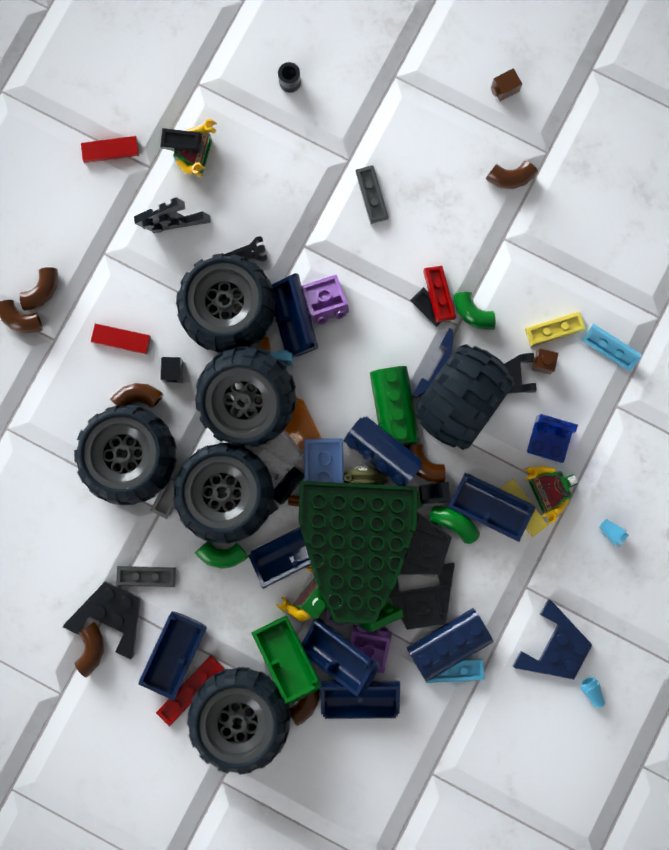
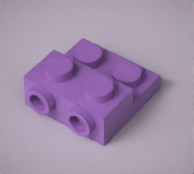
(325, 299)
(374, 644)

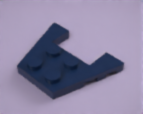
(564, 651)

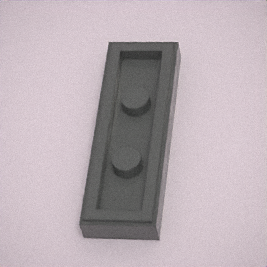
(371, 194)
(146, 576)

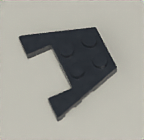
(168, 218)
(426, 549)
(425, 605)
(113, 608)

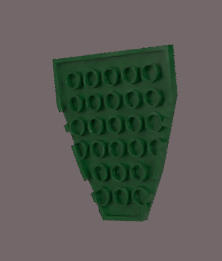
(356, 543)

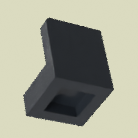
(171, 369)
(435, 493)

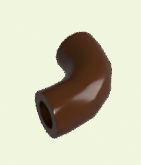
(512, 178)
(42, 291)
(19, 322)
(137, 393)
(429, 471)
(93, 650)
(304, 708)

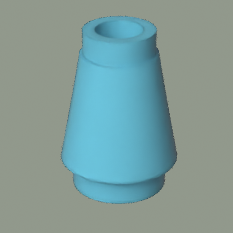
(614, 532)
(593, 691)

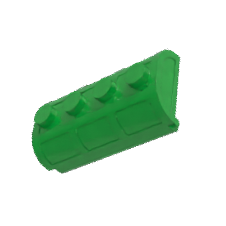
(395, 403)
(286, 660)

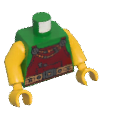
(192, 162)
(550, 490)
(308, 605)

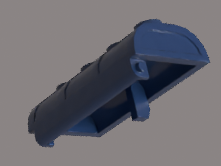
(293, 316)
(383, 451)
(492, 506)
(280, 558)
(450, 644)
(172, 655)
(339, 657)
(378, 701)

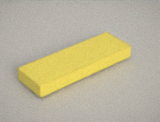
(555, 329)
(536, 522)

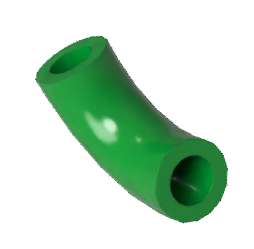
(473, 315)
(456, 522)
(221, 557)

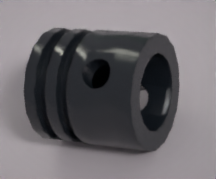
(289, 77)

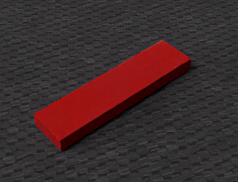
(173, 709)

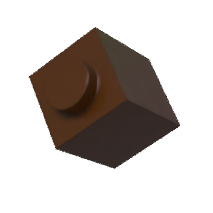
(506, 85)
(545, 361)

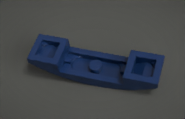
(445, 345)

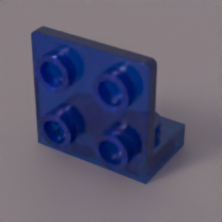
(550, 438)

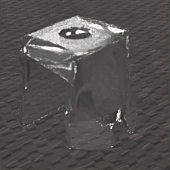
(280, 455)

